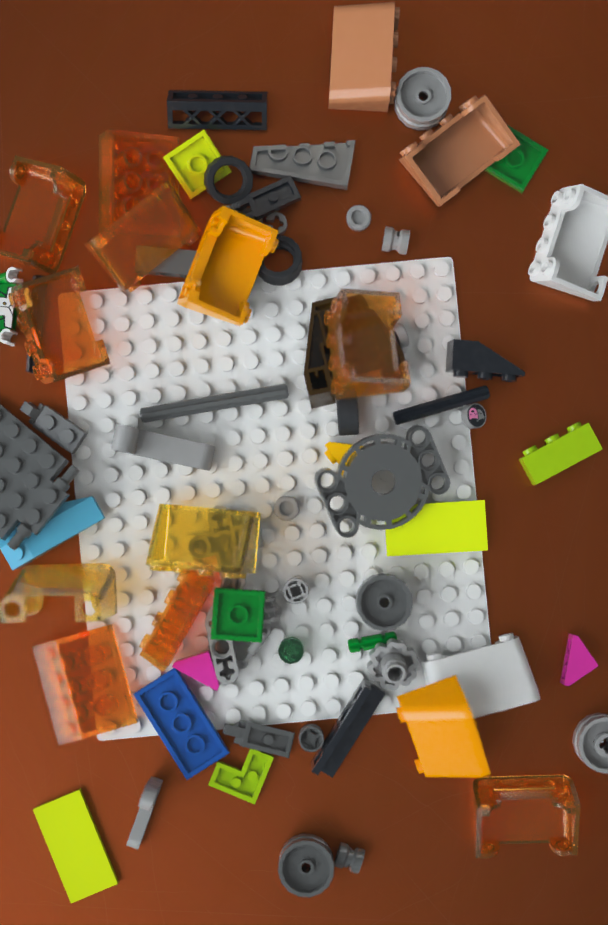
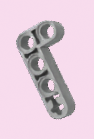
(162, 447)

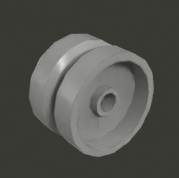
(436, 98)
(587, 741)

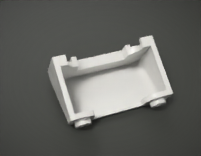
(489, 676)

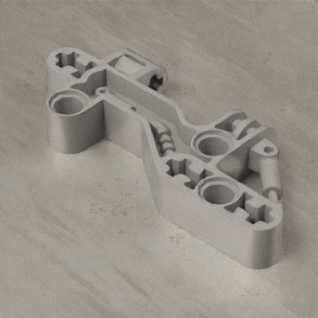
(269, 616)

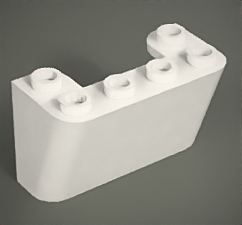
(573, 243)

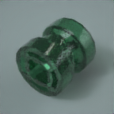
(291, 645)

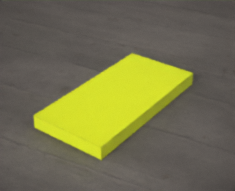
(440, 529)
(75, 845)

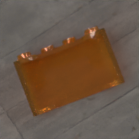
(57, 326)
(365, 344)

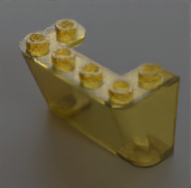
(204, 541)
(85, 581)

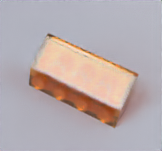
(176, 619)

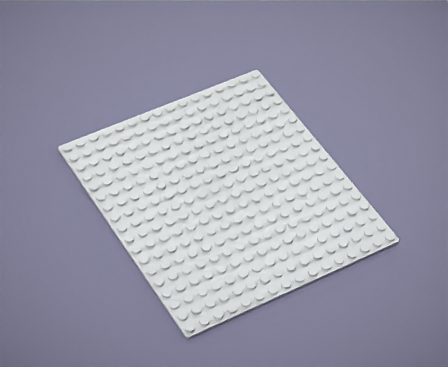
(266, 453)

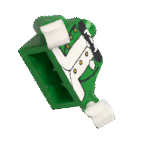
(7, 313)

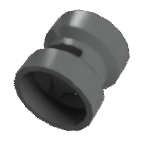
(313, 740)
(349, 858)

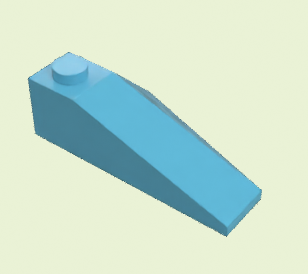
(66, 523)

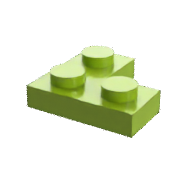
(243, 782)

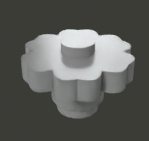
(392, 664)

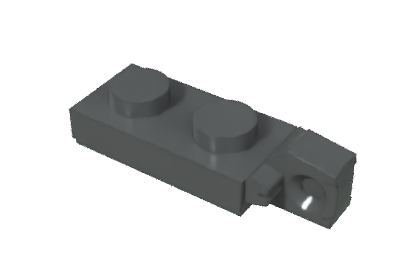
(55, 426)
(261, 737)

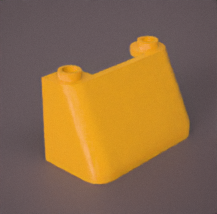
(227, 266)
(443, 731)

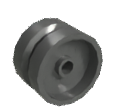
(398, 606)
(303, 880)

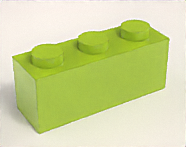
(559, 452)

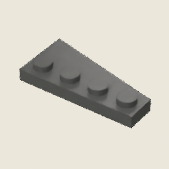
(313, 164)

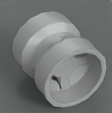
(396, 240)
(295, 590)

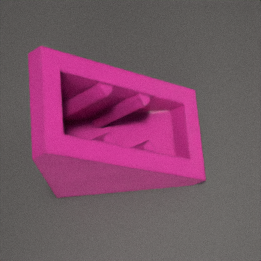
(576, 661)
(199, 668)

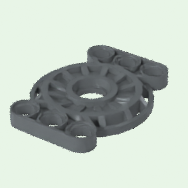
(356, 481)

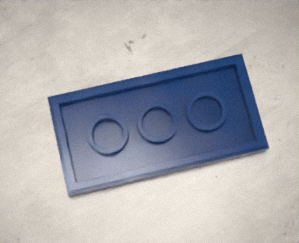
(181, 723)

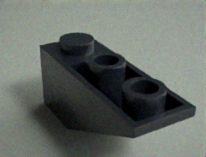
(474, 358)

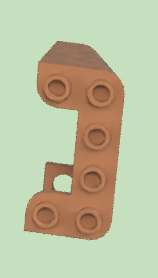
(363, 56)
(458, 149)

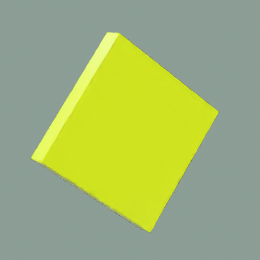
(190, 162)

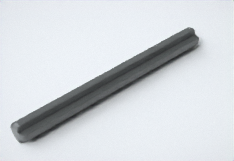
(214, 403)

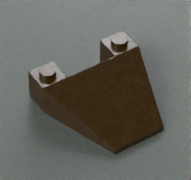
(316, 369)

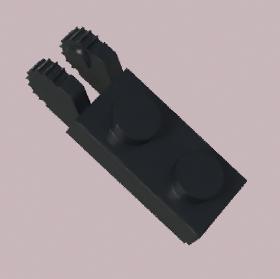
(269, 199)

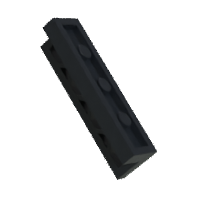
(217, 101)
(347, 728)

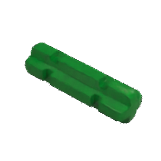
(369, 642)

